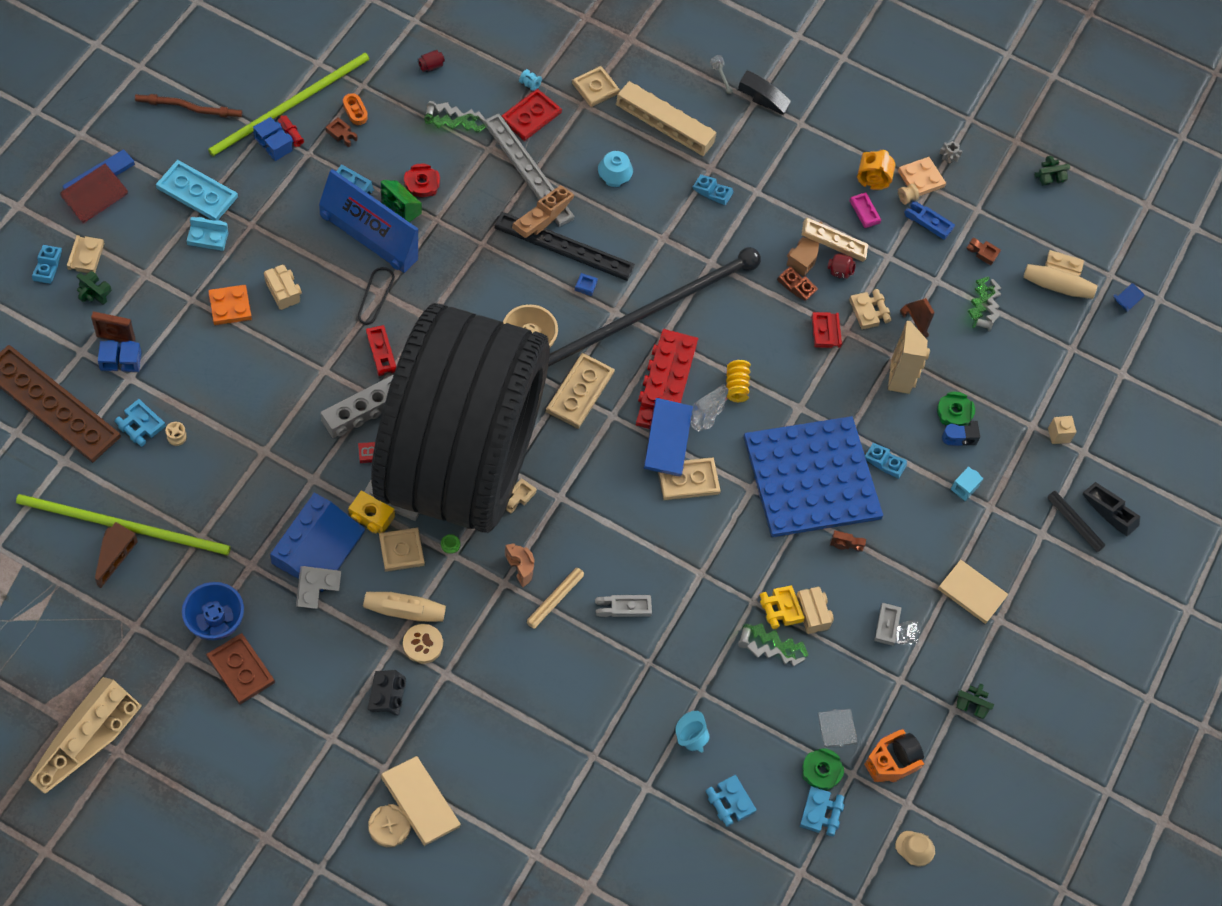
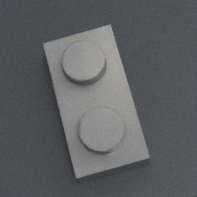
(887, 624)

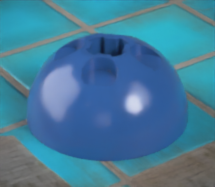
(212, 602)

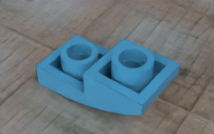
(709, 188)
(47, 264)
(883, 460)

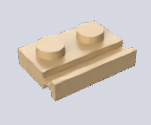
(85, 254)

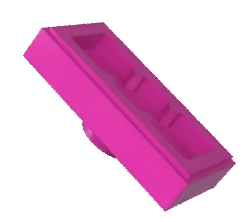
(865, 210)

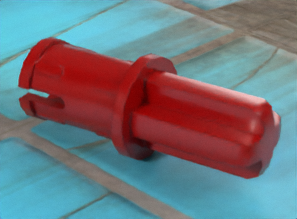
(291, 129)

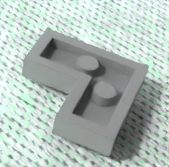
(313, 580)

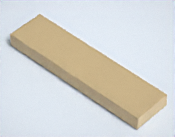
(834, 239)

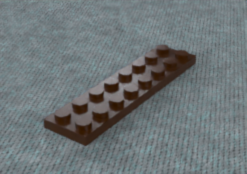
(55, 405)

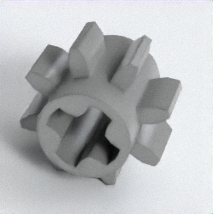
(950, 152)

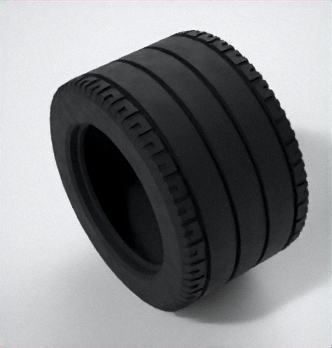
(459, 417)

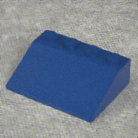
(317, 538)

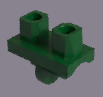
(1059, 171)
(89, 290)
(965, 699)

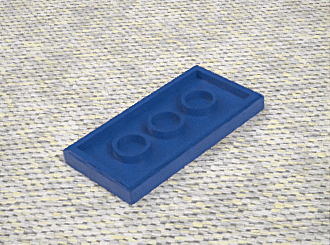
(668, 437)

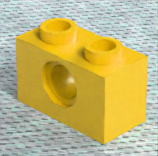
(365, 504)

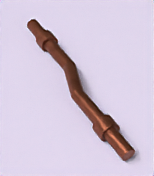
(153, 99)

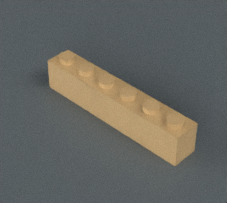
(666, 118)

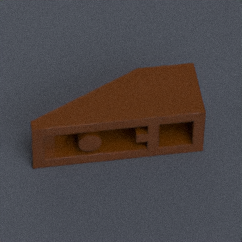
(115, 547)

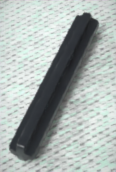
(1076, 521)

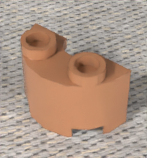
(523, 560)

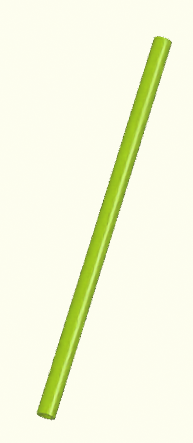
(290, 103)
(132, 526)

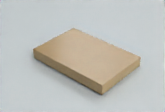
(697, 480)
(973, 591)

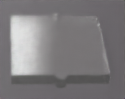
(837, 728)

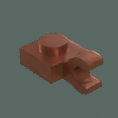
(986, 251)

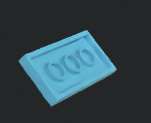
(196, 190)

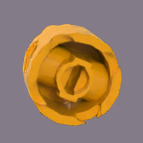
(876, 169)

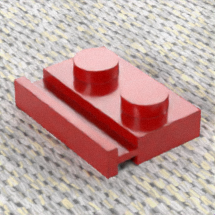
(826, 330)

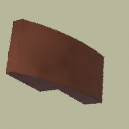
(796, 284)

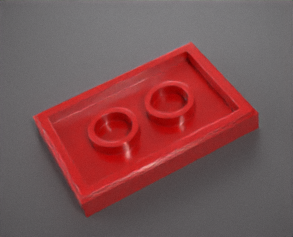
(531, 114)

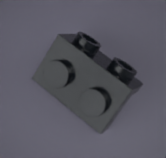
(387, 692)

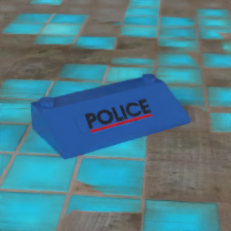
(369, 222)

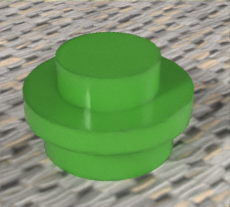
(450, 543)

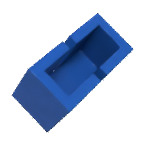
(271, 134)
(111, 351)

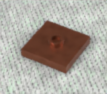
(112, 327)

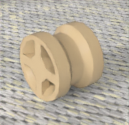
(909, 193)
(173, 429)

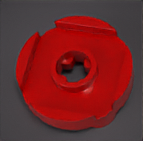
(424, 189)

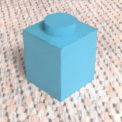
(966, 483)

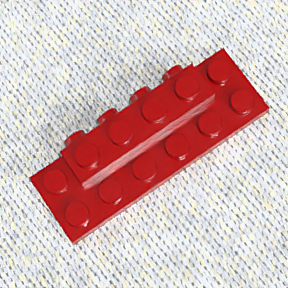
(667, 372)

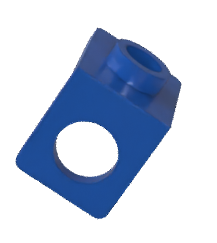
(1129, 297)

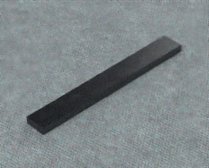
(570, 248)

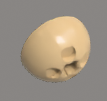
(535, 319)

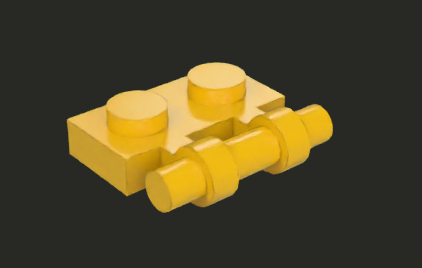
(787, 605)

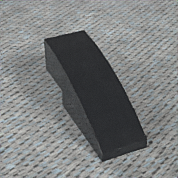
(764, 93)
(1112, 508)

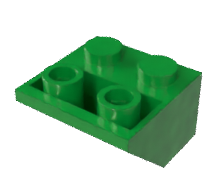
(400, 200)

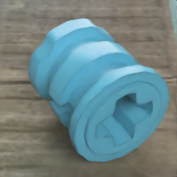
(530, 80)

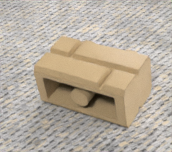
(282, 286)
(814, 609)

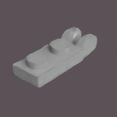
(625, 606)

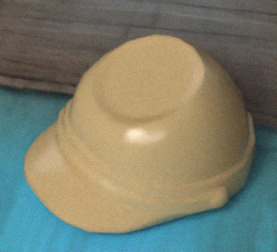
(915, 848)

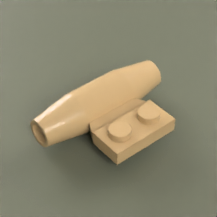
(1061, 275)
(404, 606)

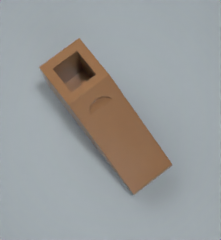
(803, 256)

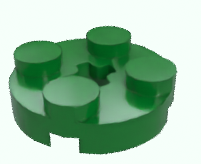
(958, 400)
(812, 774)

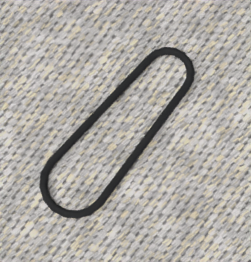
(366, 292)

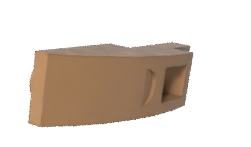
(544, 213)

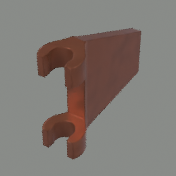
(921, 314)

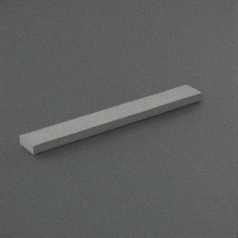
(523, 163)

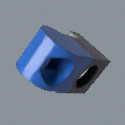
(961, 435)

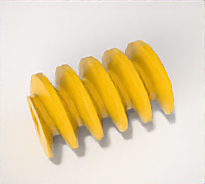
(737, 380)

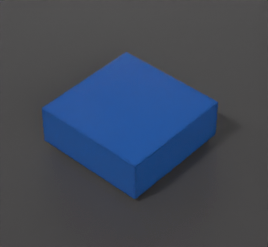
(586, 284)

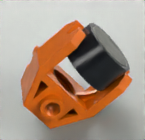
(907, 750)

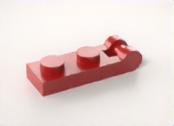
(381, 349)

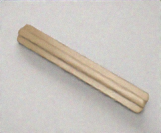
(558, 594)

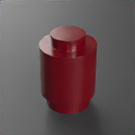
(431, 61)

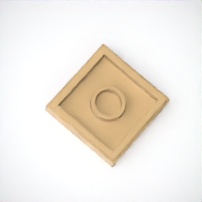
(595, 86)
(401, 549)

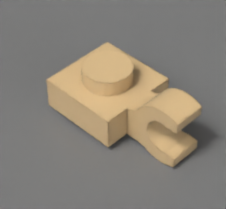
(521, 494)

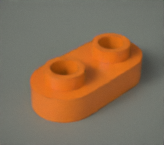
(356, 110)

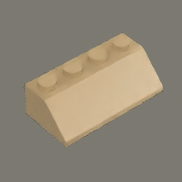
(908, 359)

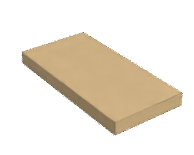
(580, 390)
(420, 800)

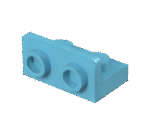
(207, 233)

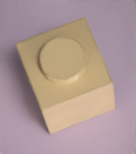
(1062, 429)

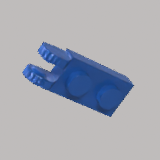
(929, 220)

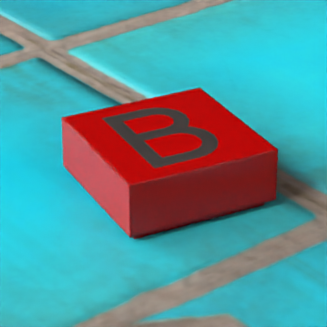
(366, 452)

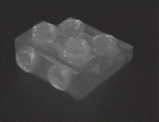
(707, 409)

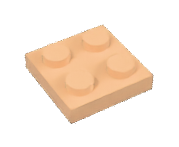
(922, 174)

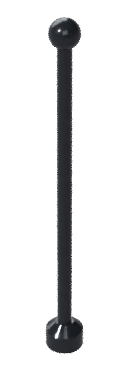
(747, 259)

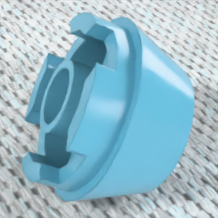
(615, 168)

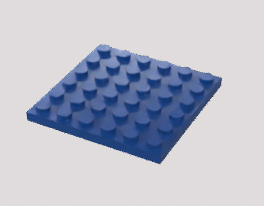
(812, 476)

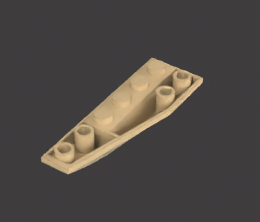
(85, 733)

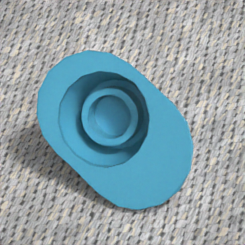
(692, 731)

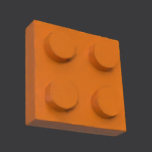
(230, 304)

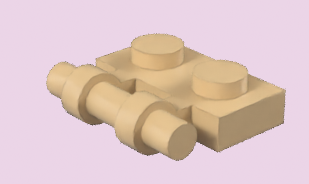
(865, 312)

